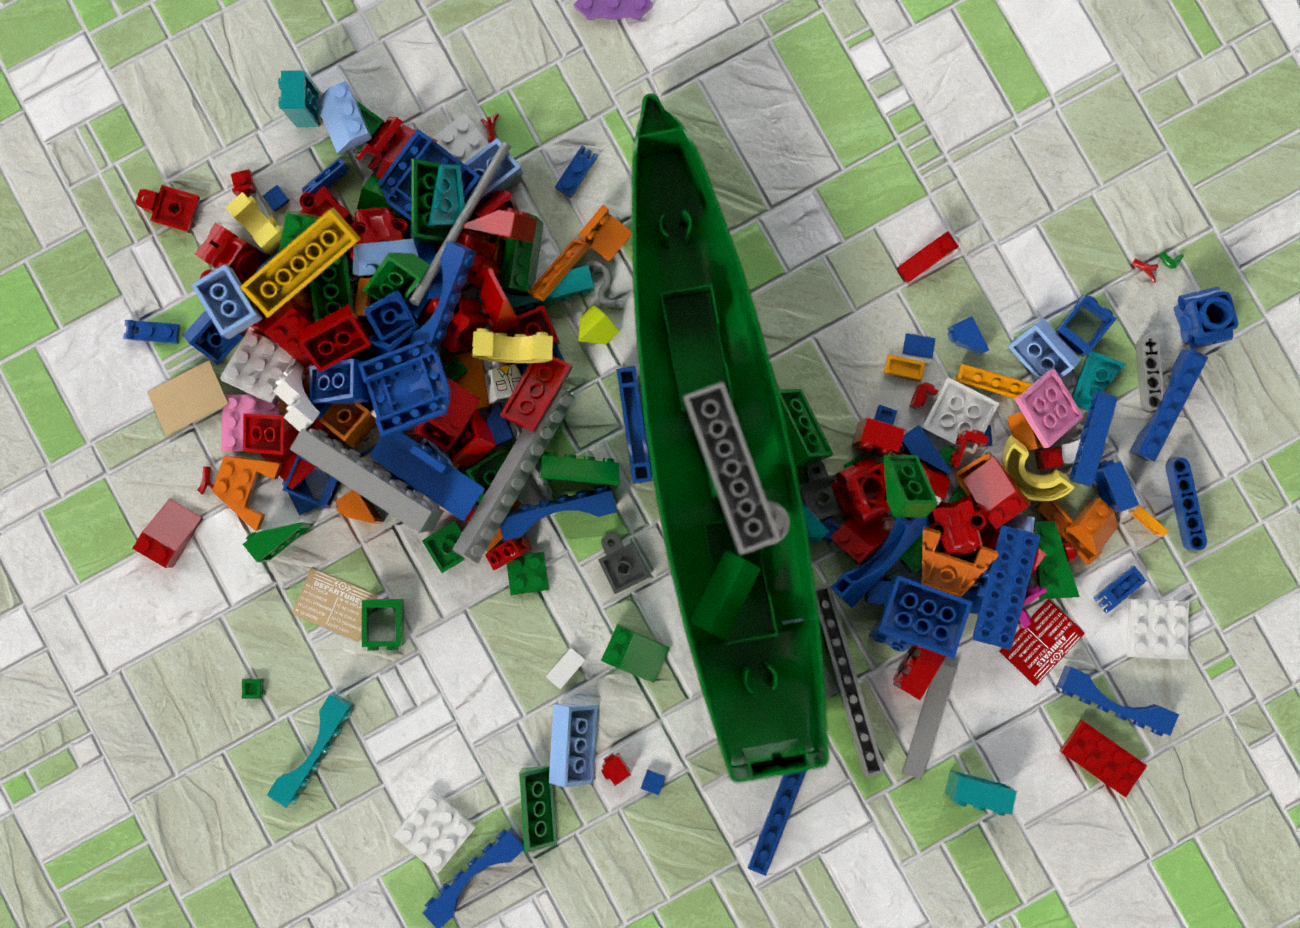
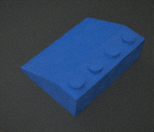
(924, 616)

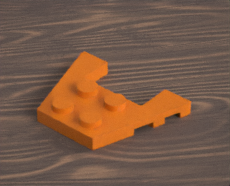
(236, 484)
(948, 572)

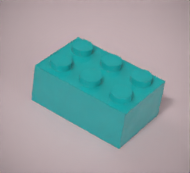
(299, 98)
(980, 793)

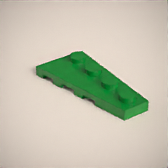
(1054, 569)

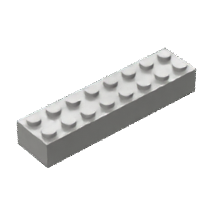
(731, 468)
(367, 480)

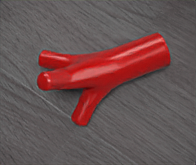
(490, 125)
(1147, 268)
(205, 480)

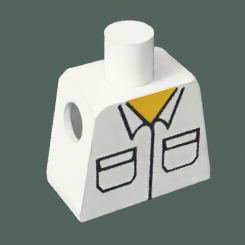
(501, 382)

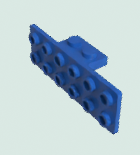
(428, 473)
(1005, 587)

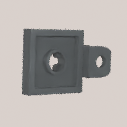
(815, 485)
(620, 554)

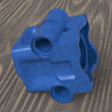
(1194, 324)

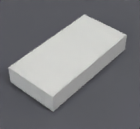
(565, 668)

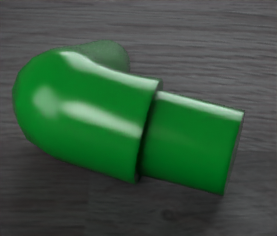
(1168, 261)

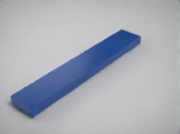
(775, 822)

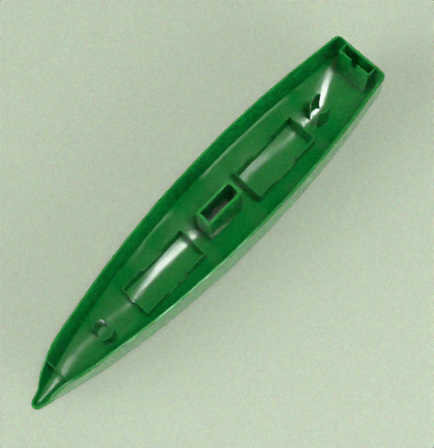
(693, 333)

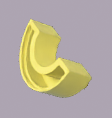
(262, 228)
(516, 349)
(1034, 486)

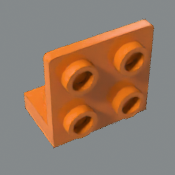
(605, 234)

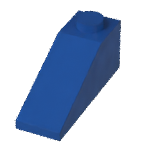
(917, 443)

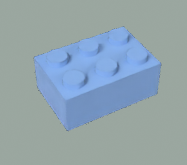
(226, 302)

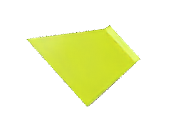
(596, 327)

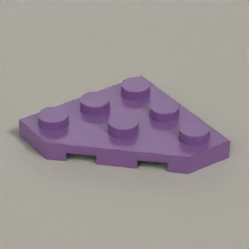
(613, 9)

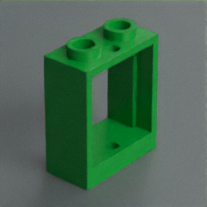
(383, 603)

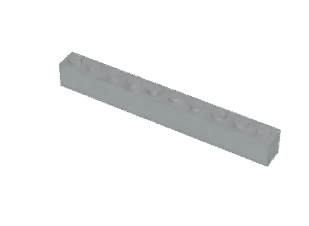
(510, 481)
(847, 683)

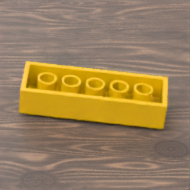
(300, 262)

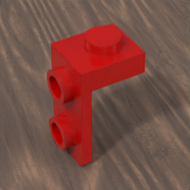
(974, 437)
(508, 551)

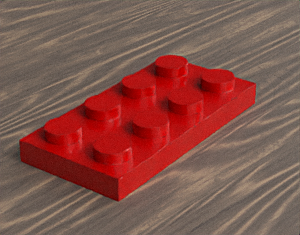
(536, 393)
(1103, 758)

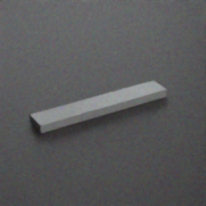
(928, 722)

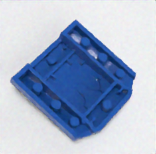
(397, 181)
(406, 387)

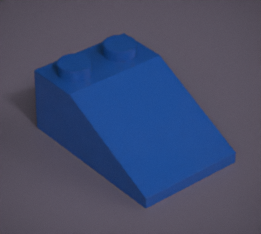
(338, 384)

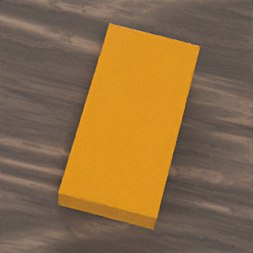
(904, 368)
(1148, 521)

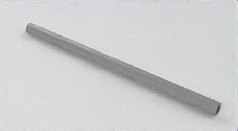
(462, 219)

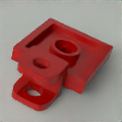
(380, 141)
(161, 205)

